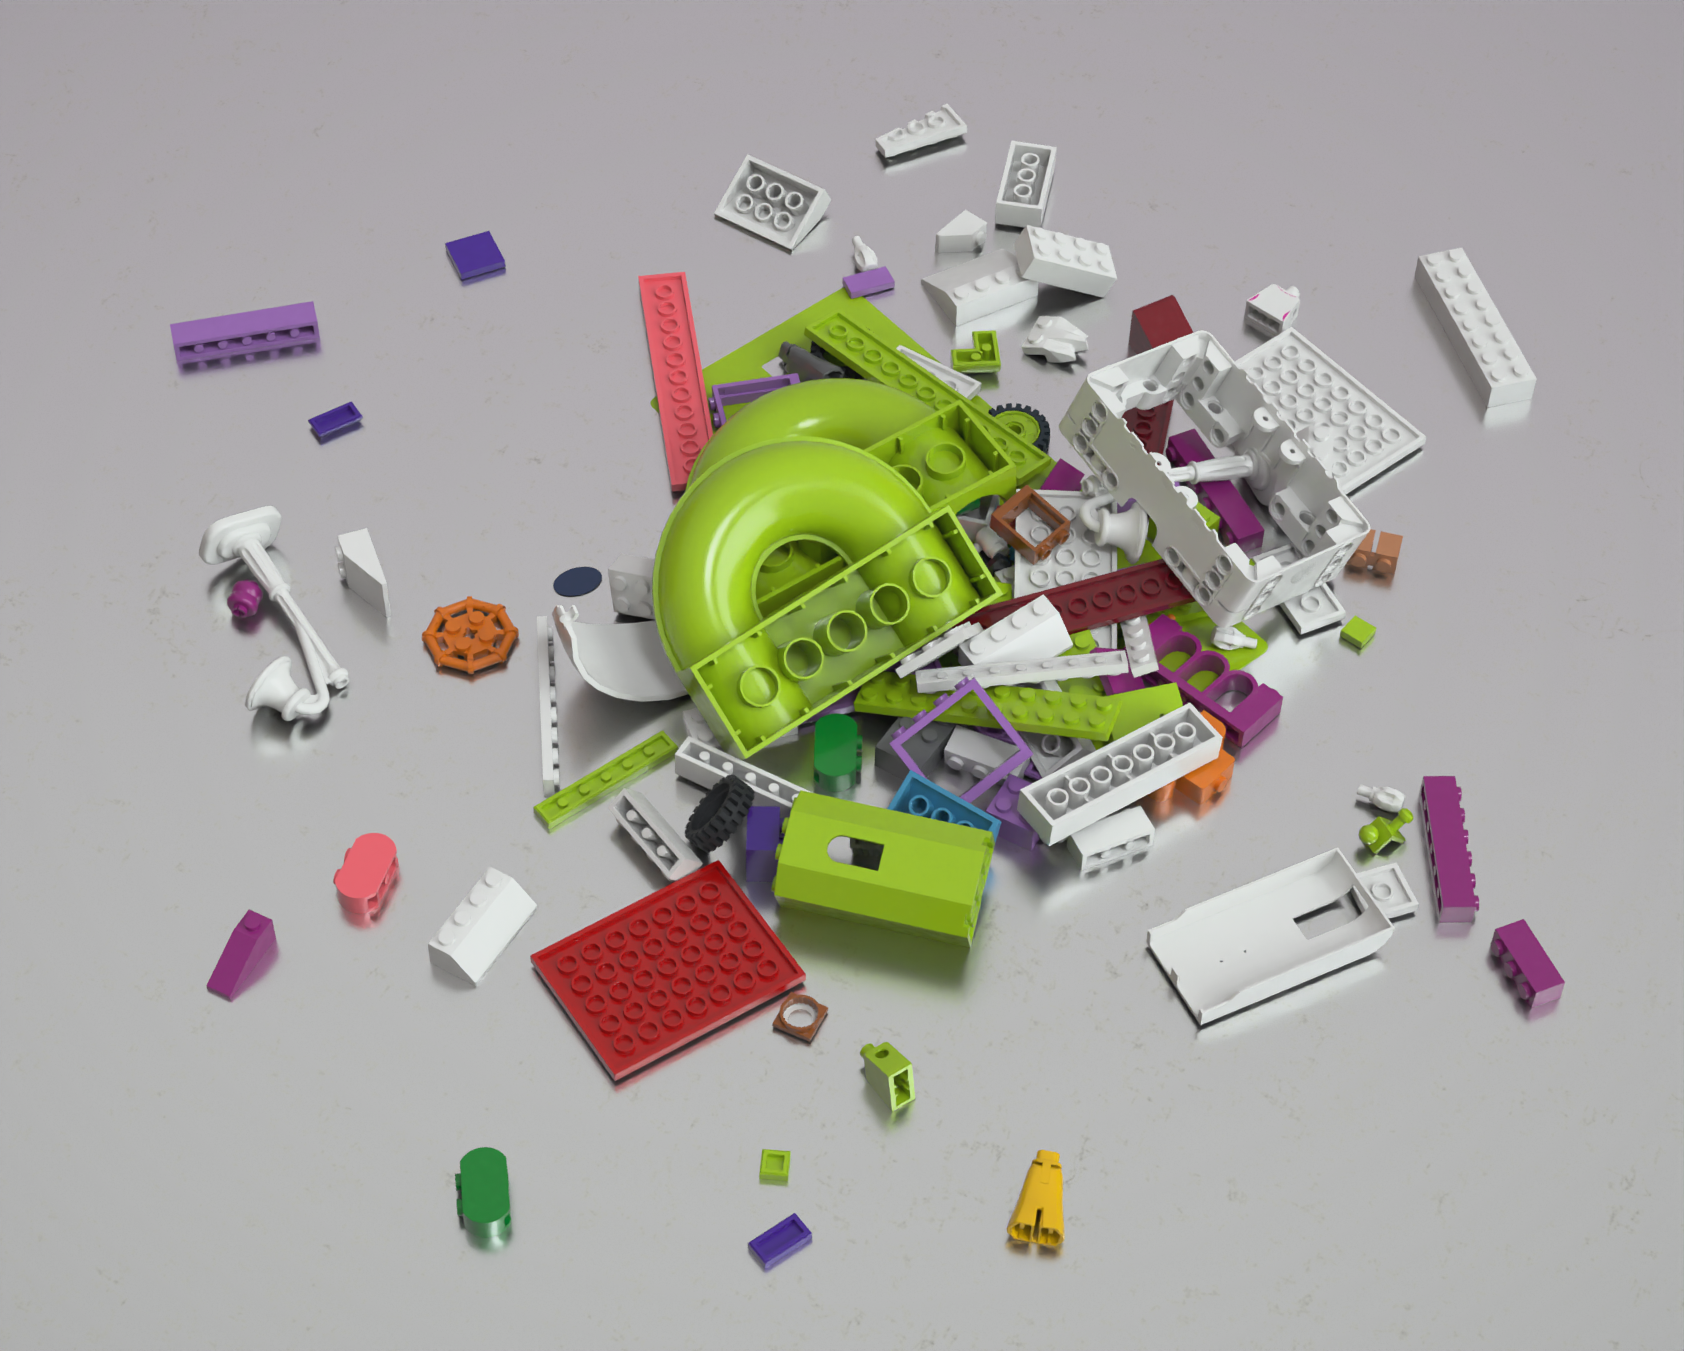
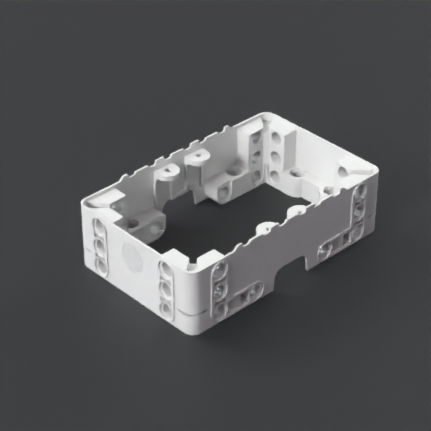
(1227, 412)

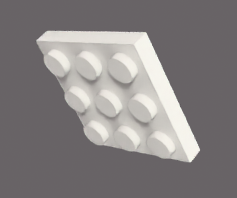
(938, 648)

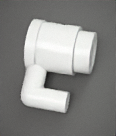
(990, 542)

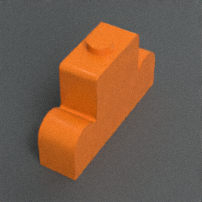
(1205, 780)

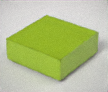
(1358, 631)
(775, 1165)

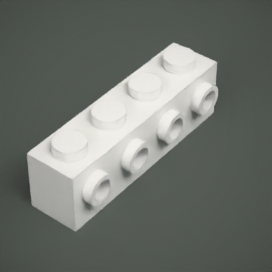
(654, 835)

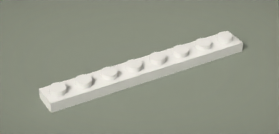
(1024, 671)
(547, 713)

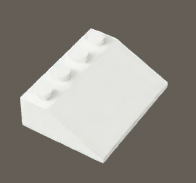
(772, 203)
(980, 286)

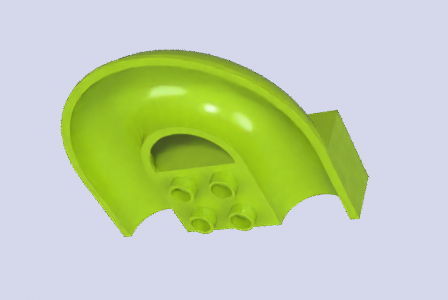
(938, 452)
(902, 583)

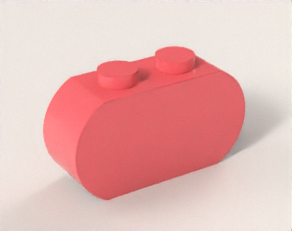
(366, 873)

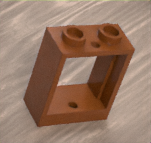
(1013, 508)

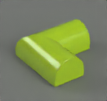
(981, 359)

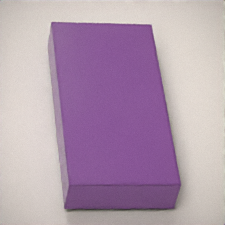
(868, 282)

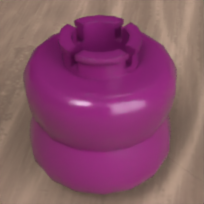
(245, 598)

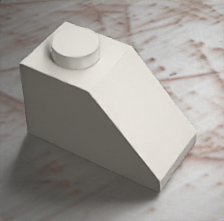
(961, 234)

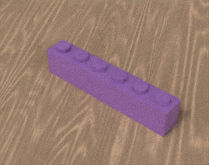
(244, 331)

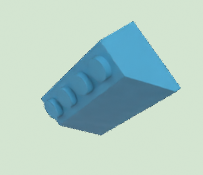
(928, 800)

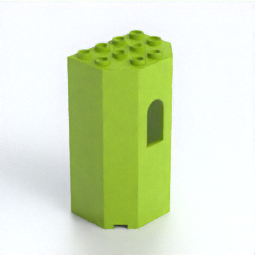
(925, 879)

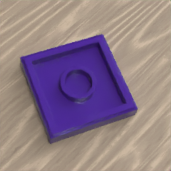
(475, 255)

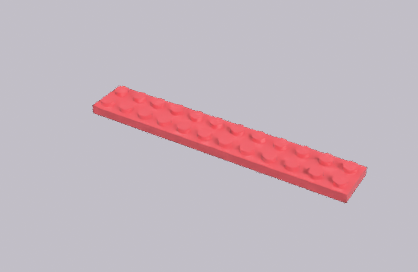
(676, 372)

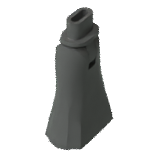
(806, 364)

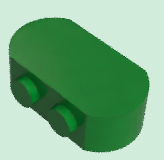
(836, 752)
(484, 1192)

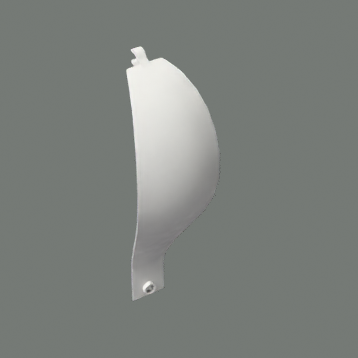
(619, 658)

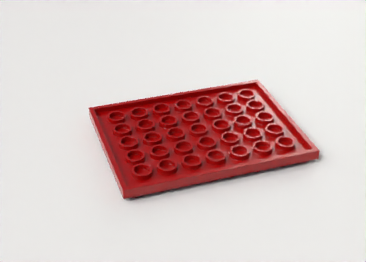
(667, 969)

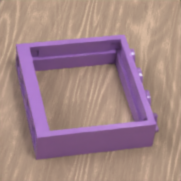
(744, 392)
(944, 703)

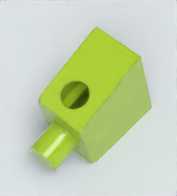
(889, 1074)

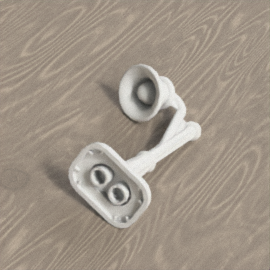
(1129, 528)
(247, 537)

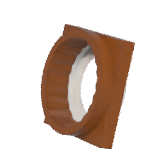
(797, 1002)

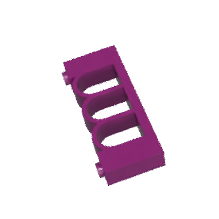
(1245, 719)

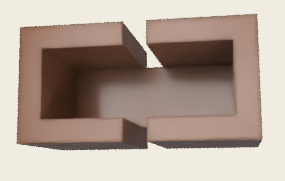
(1386, 553)

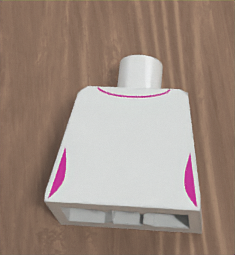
(1273, 308)

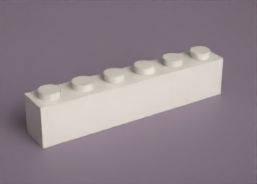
(708, 765)

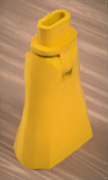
(1039, 1208)

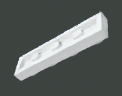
(1139, 646)

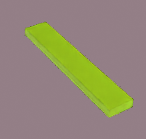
(605, 779)

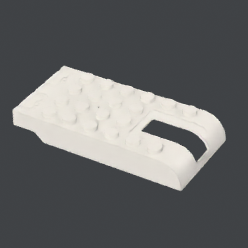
(1251, 948)

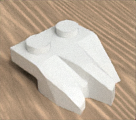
(1055, 339)

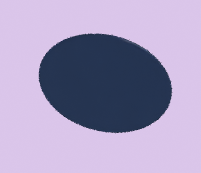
(577, 581)

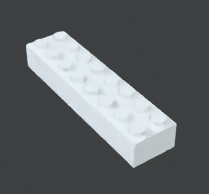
(1475, 327)
(1119, 774)

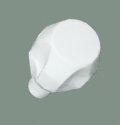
(864, 257)
(1231, 638)
(1383, 797)

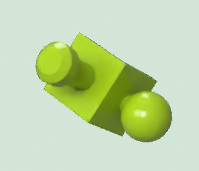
(1382, 830)

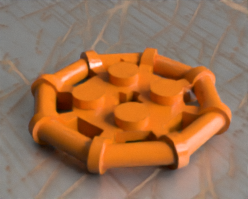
(470, 623)

